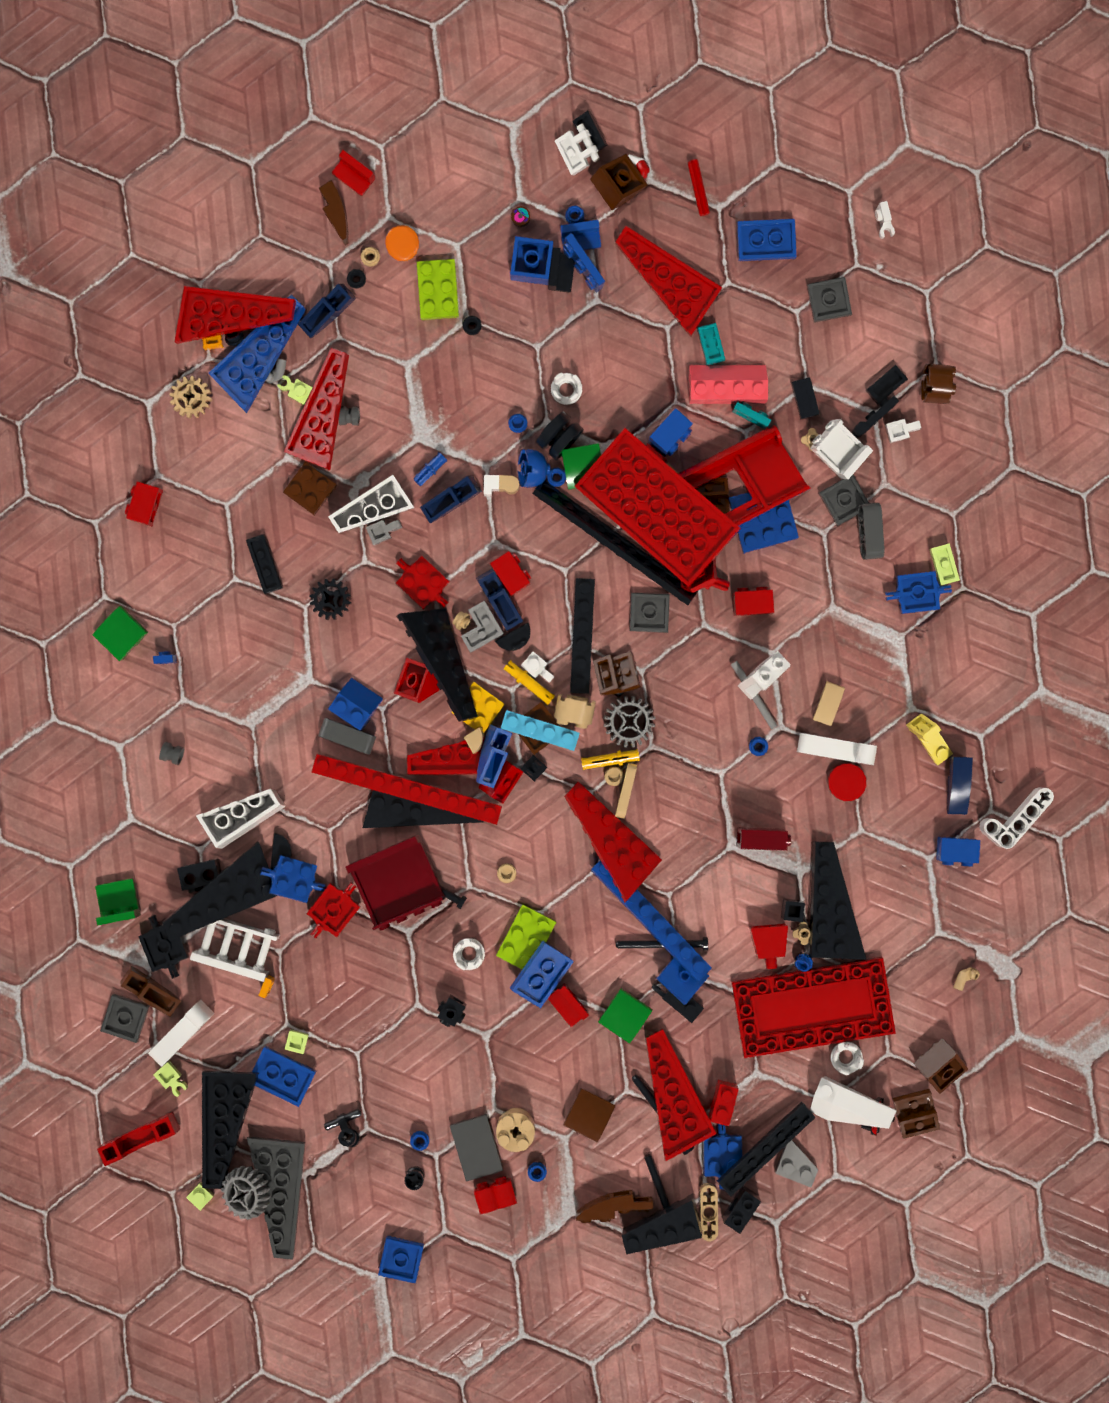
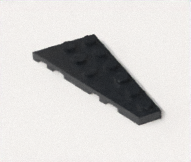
(440, 655)
(394, 811)
(227, 894)
(832, 917)
(224, 1109)

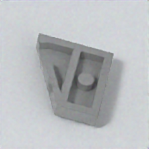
(796, 1165)

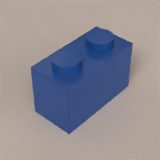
(958, 850)

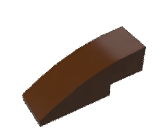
(335, 210)
(150, 991)

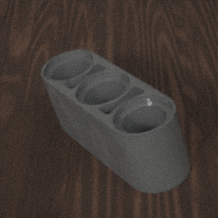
(871, 531)
(347, 736)

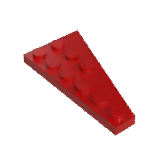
(219, 312)
(318, 422)
(616, 845)

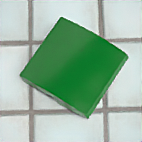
(578, 462)
(120, 633)
(625, 1015)

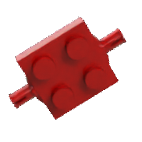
(422, 582)
(333, 910)

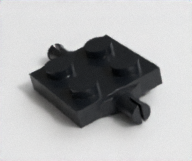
(160, 951)

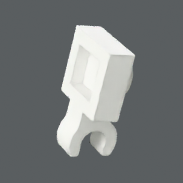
(883, 215)
(900, 430)
(536, 666)

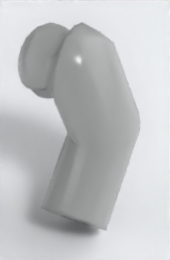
(276, 374)

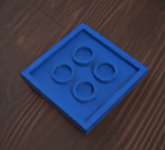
(766, 529)

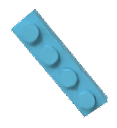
(540, 730)

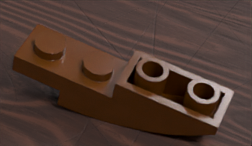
(604, 1207)

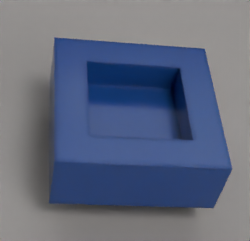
(165, 658)

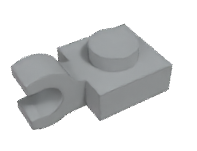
(380, 531)

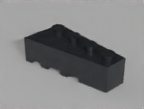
(664, 1228)

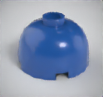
(533, 468)

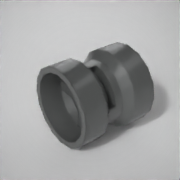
(349, 415)
(172, 753)

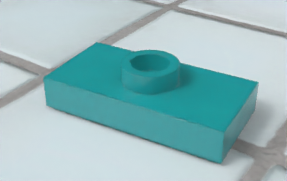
(711, 344)

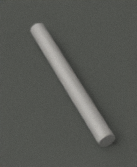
(757, 700)

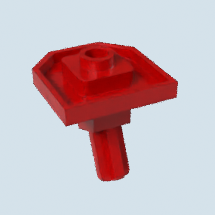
(708, 579)

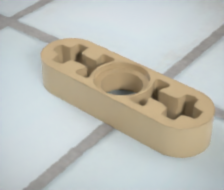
(626, 790)
(713, 1197)

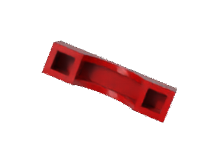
(137, 1138)

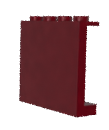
(397, 882)

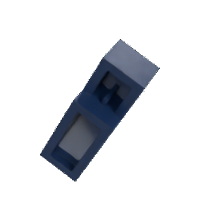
(326, 310)
(451, 499)
(499, 599)
(959, 785)

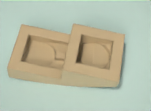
(828, 703)

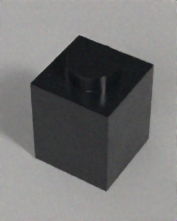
(792, 910)

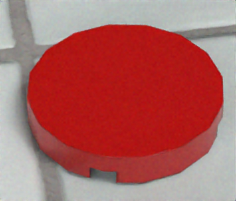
(847, 782)

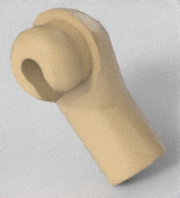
(965, 975)

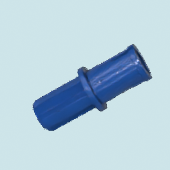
(430, 469)

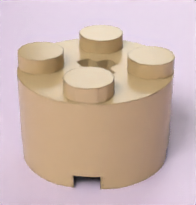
(574, 710)
(526, 1130)

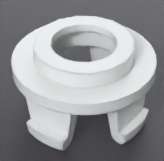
(569, 378)
(468, 964)
(856, 1063)

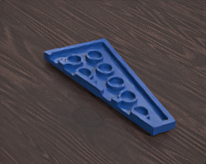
(252, 360)

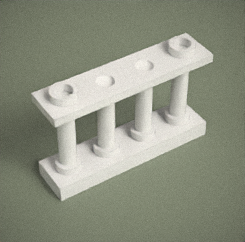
(239, 965)

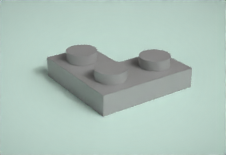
(486, 629)

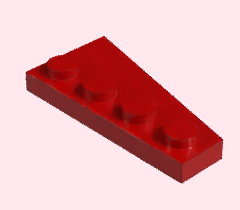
(446, 760)

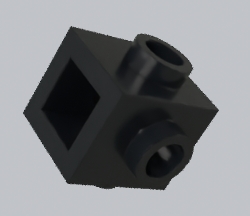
(452, 1004)

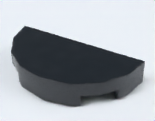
(516, 639)
(280, 847)

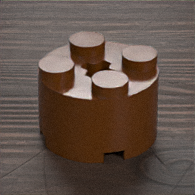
(938, 383)

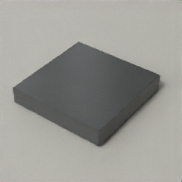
(829, 299)
(843, 499)
(649, 612)
(125, 1018)

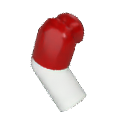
(641, 165)

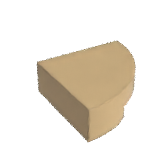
(475, 740)

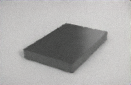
(476, 1147)

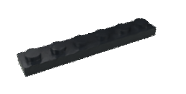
(582, 636)
(766, 1149)

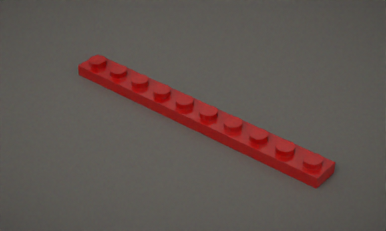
(406, 789)

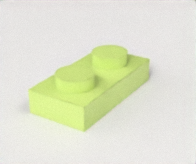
(944, 564)

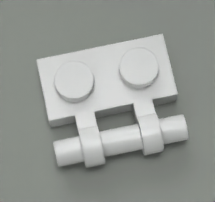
(571, 151)

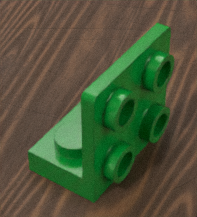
(117, 901)

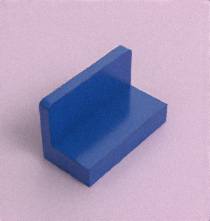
(584, 232)

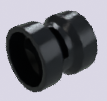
(416, 1181)

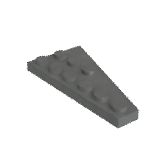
(283, 1168)

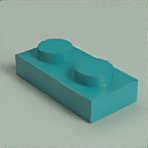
(758, 418)

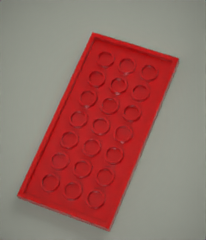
(657, 507)

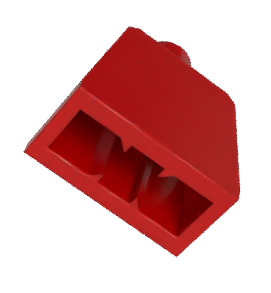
(769, 942)

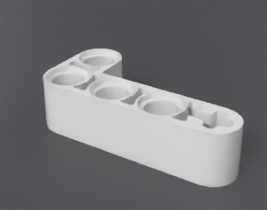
(837, 749)
(1021, 815)
(181, 1032)

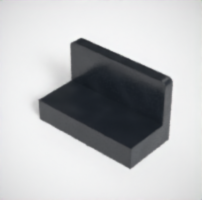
(561, 272)

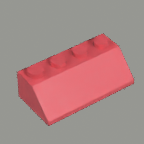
(728, 384)

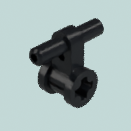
(343, 1121)

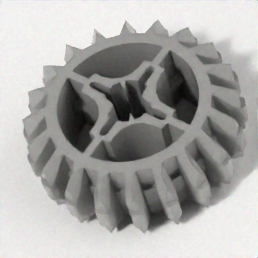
(641, 709)
(249, 1204)

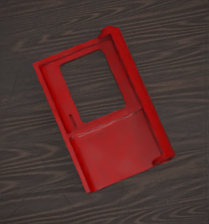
(761, 466)

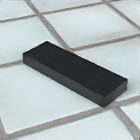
(264, 564)

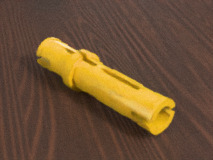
(522, 677)
(633, 756)

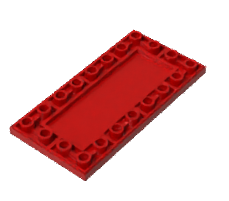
(813, 1007)

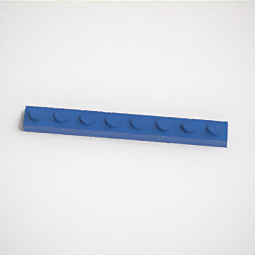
(658, 927)

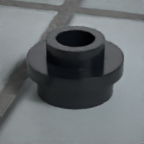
(356, 273)
(472, 319)
(234, 338)

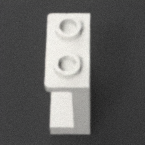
(840, 449)
(764, 675)

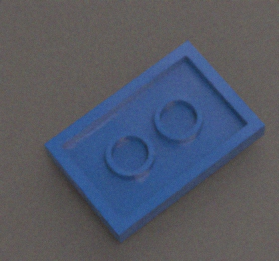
(766, 240)
(583, 263)
(541, 974)
(283, 1076)

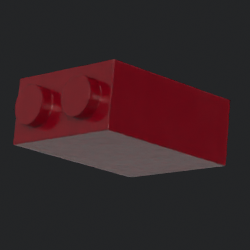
(763, 839)

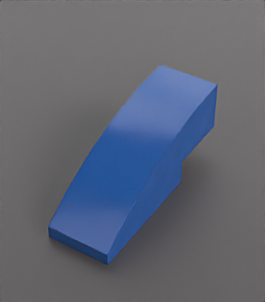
(492, 755)

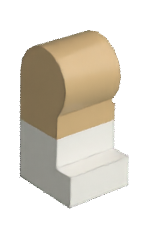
(500, 483)

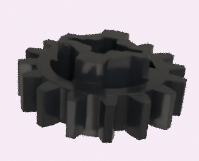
(323, 603)

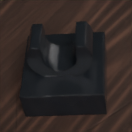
(533, 768)

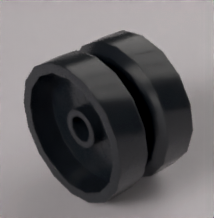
(558, 435)

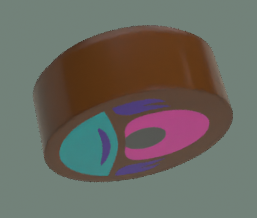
(520, 216)

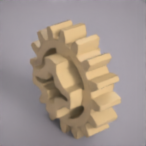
(187, 392)

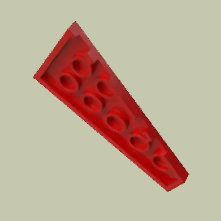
(677, 285)
(679, 1110)

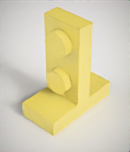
(929, 736)

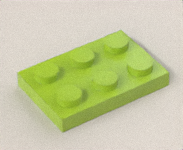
(437, 289)
(525, 936)

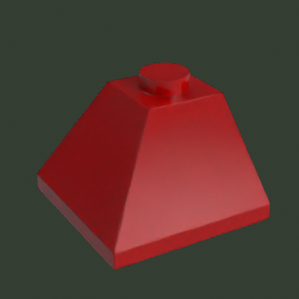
(416, 682)

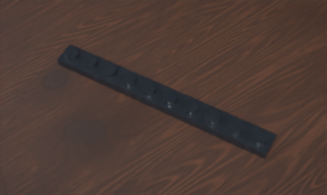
(613, 541)

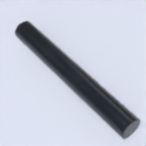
(657, 1181)

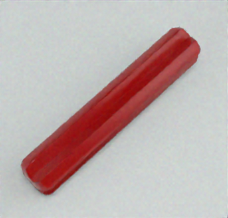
(698, 187)

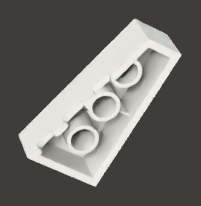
(375, 504)
(237, 818)

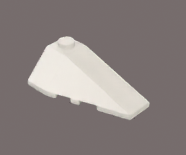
(842, 1104)

